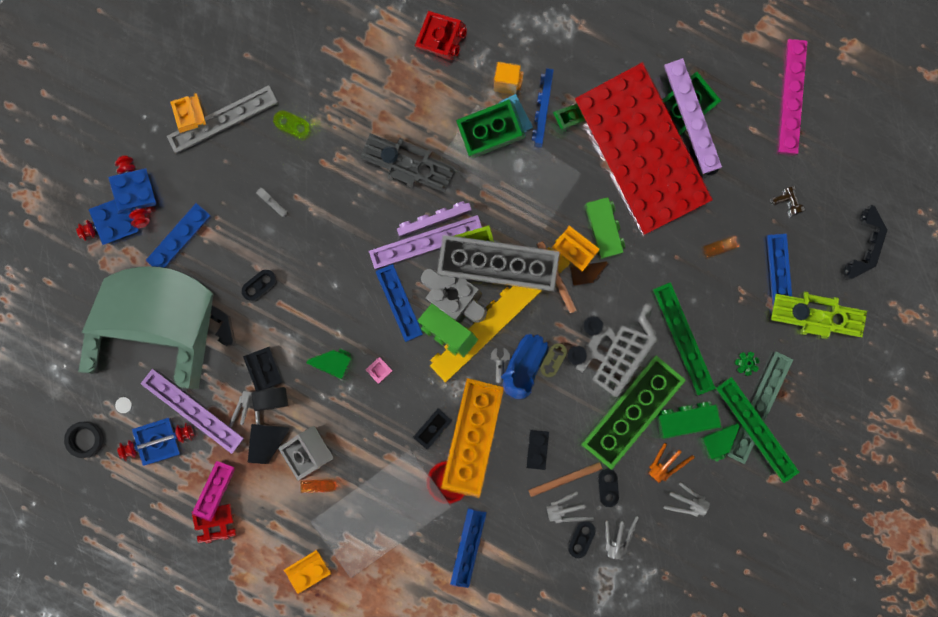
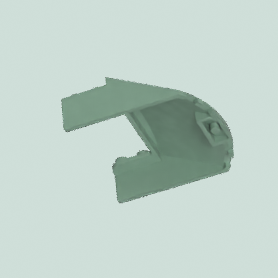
(152, 308)

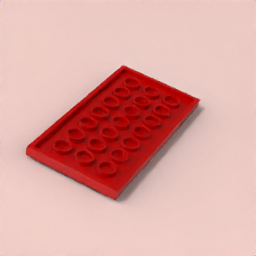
(643, 148)

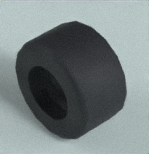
(269, 399)

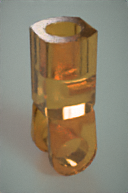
(718, 247)
(317, 486)

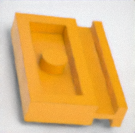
(188, 113)
(575, 248)
(307, 571)

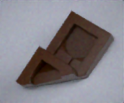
(589, 274)

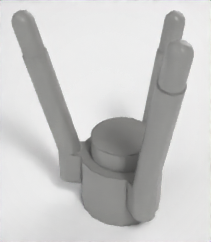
(246, 402)
(699, 506)
(556, 512)
(616, 549)

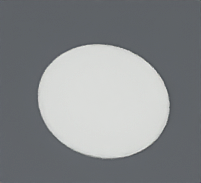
(123, 405)

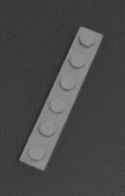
(224, 119)

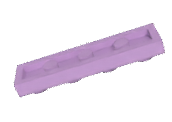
(441, 216)

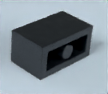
(432, 429)

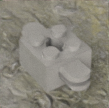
(454, 296)

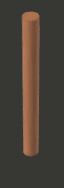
(561, 287)
(565, 479)

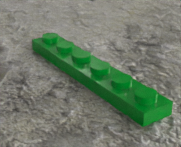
(684, 339)
(757, 430)

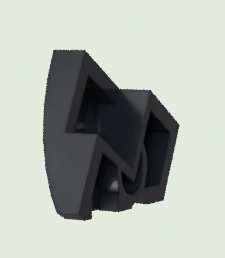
(265, 442)

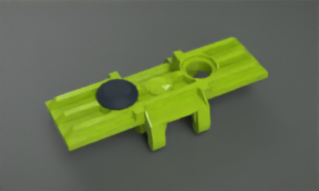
(815, 321)

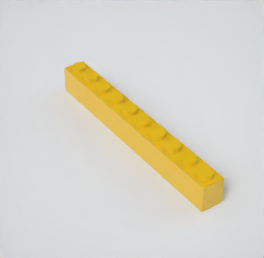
(497, 317)

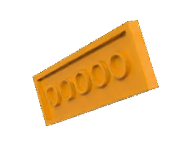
(472, 438)

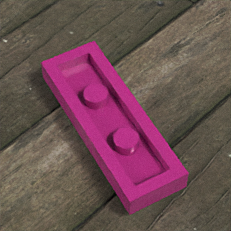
(213, 491)

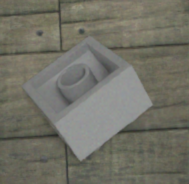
(306, 453)

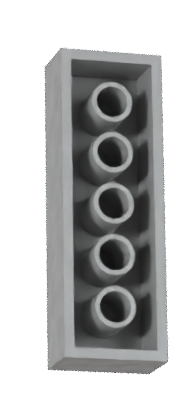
(498, 263)

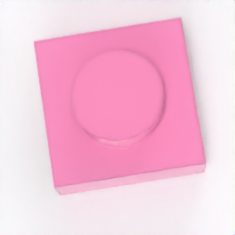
(379, 370)

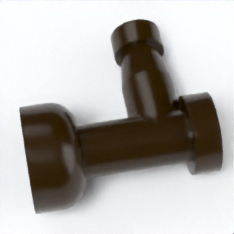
(790, 195)

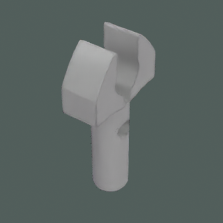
(268, 199)
(500, 364)

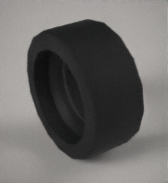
(68, 437)

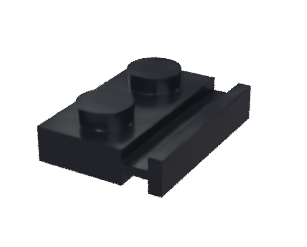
(263, 369)

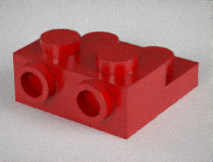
(441, 35)

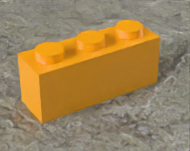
(508, 78)

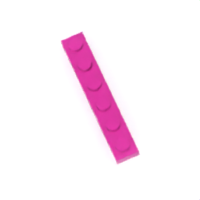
(792, 96)

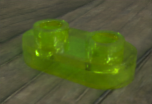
(292, 124)

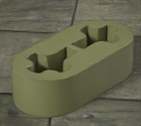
(549, 357)

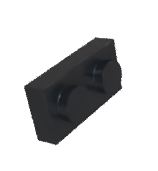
(537, 449)

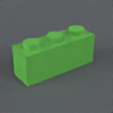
(605, 228)
(447, 331)

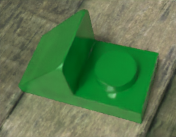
(569, 117)

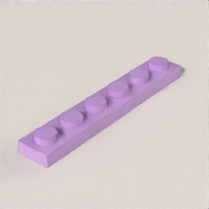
(692, 116)
(420, 243)
(192, 411)

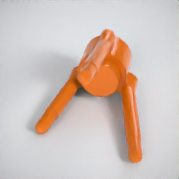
(660, 472)

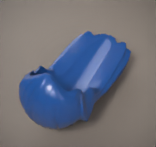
(524, 366)

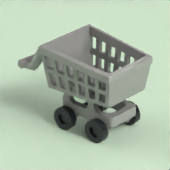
(594, 327)

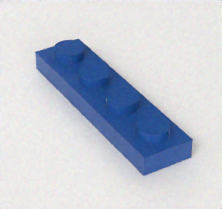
(543, 99)
(178, 237)
(779, 265)
(399, 303)
(468, 548)

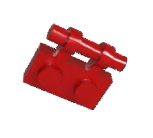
(221, 518)

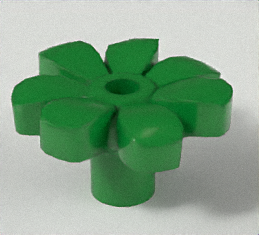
(743, 363)

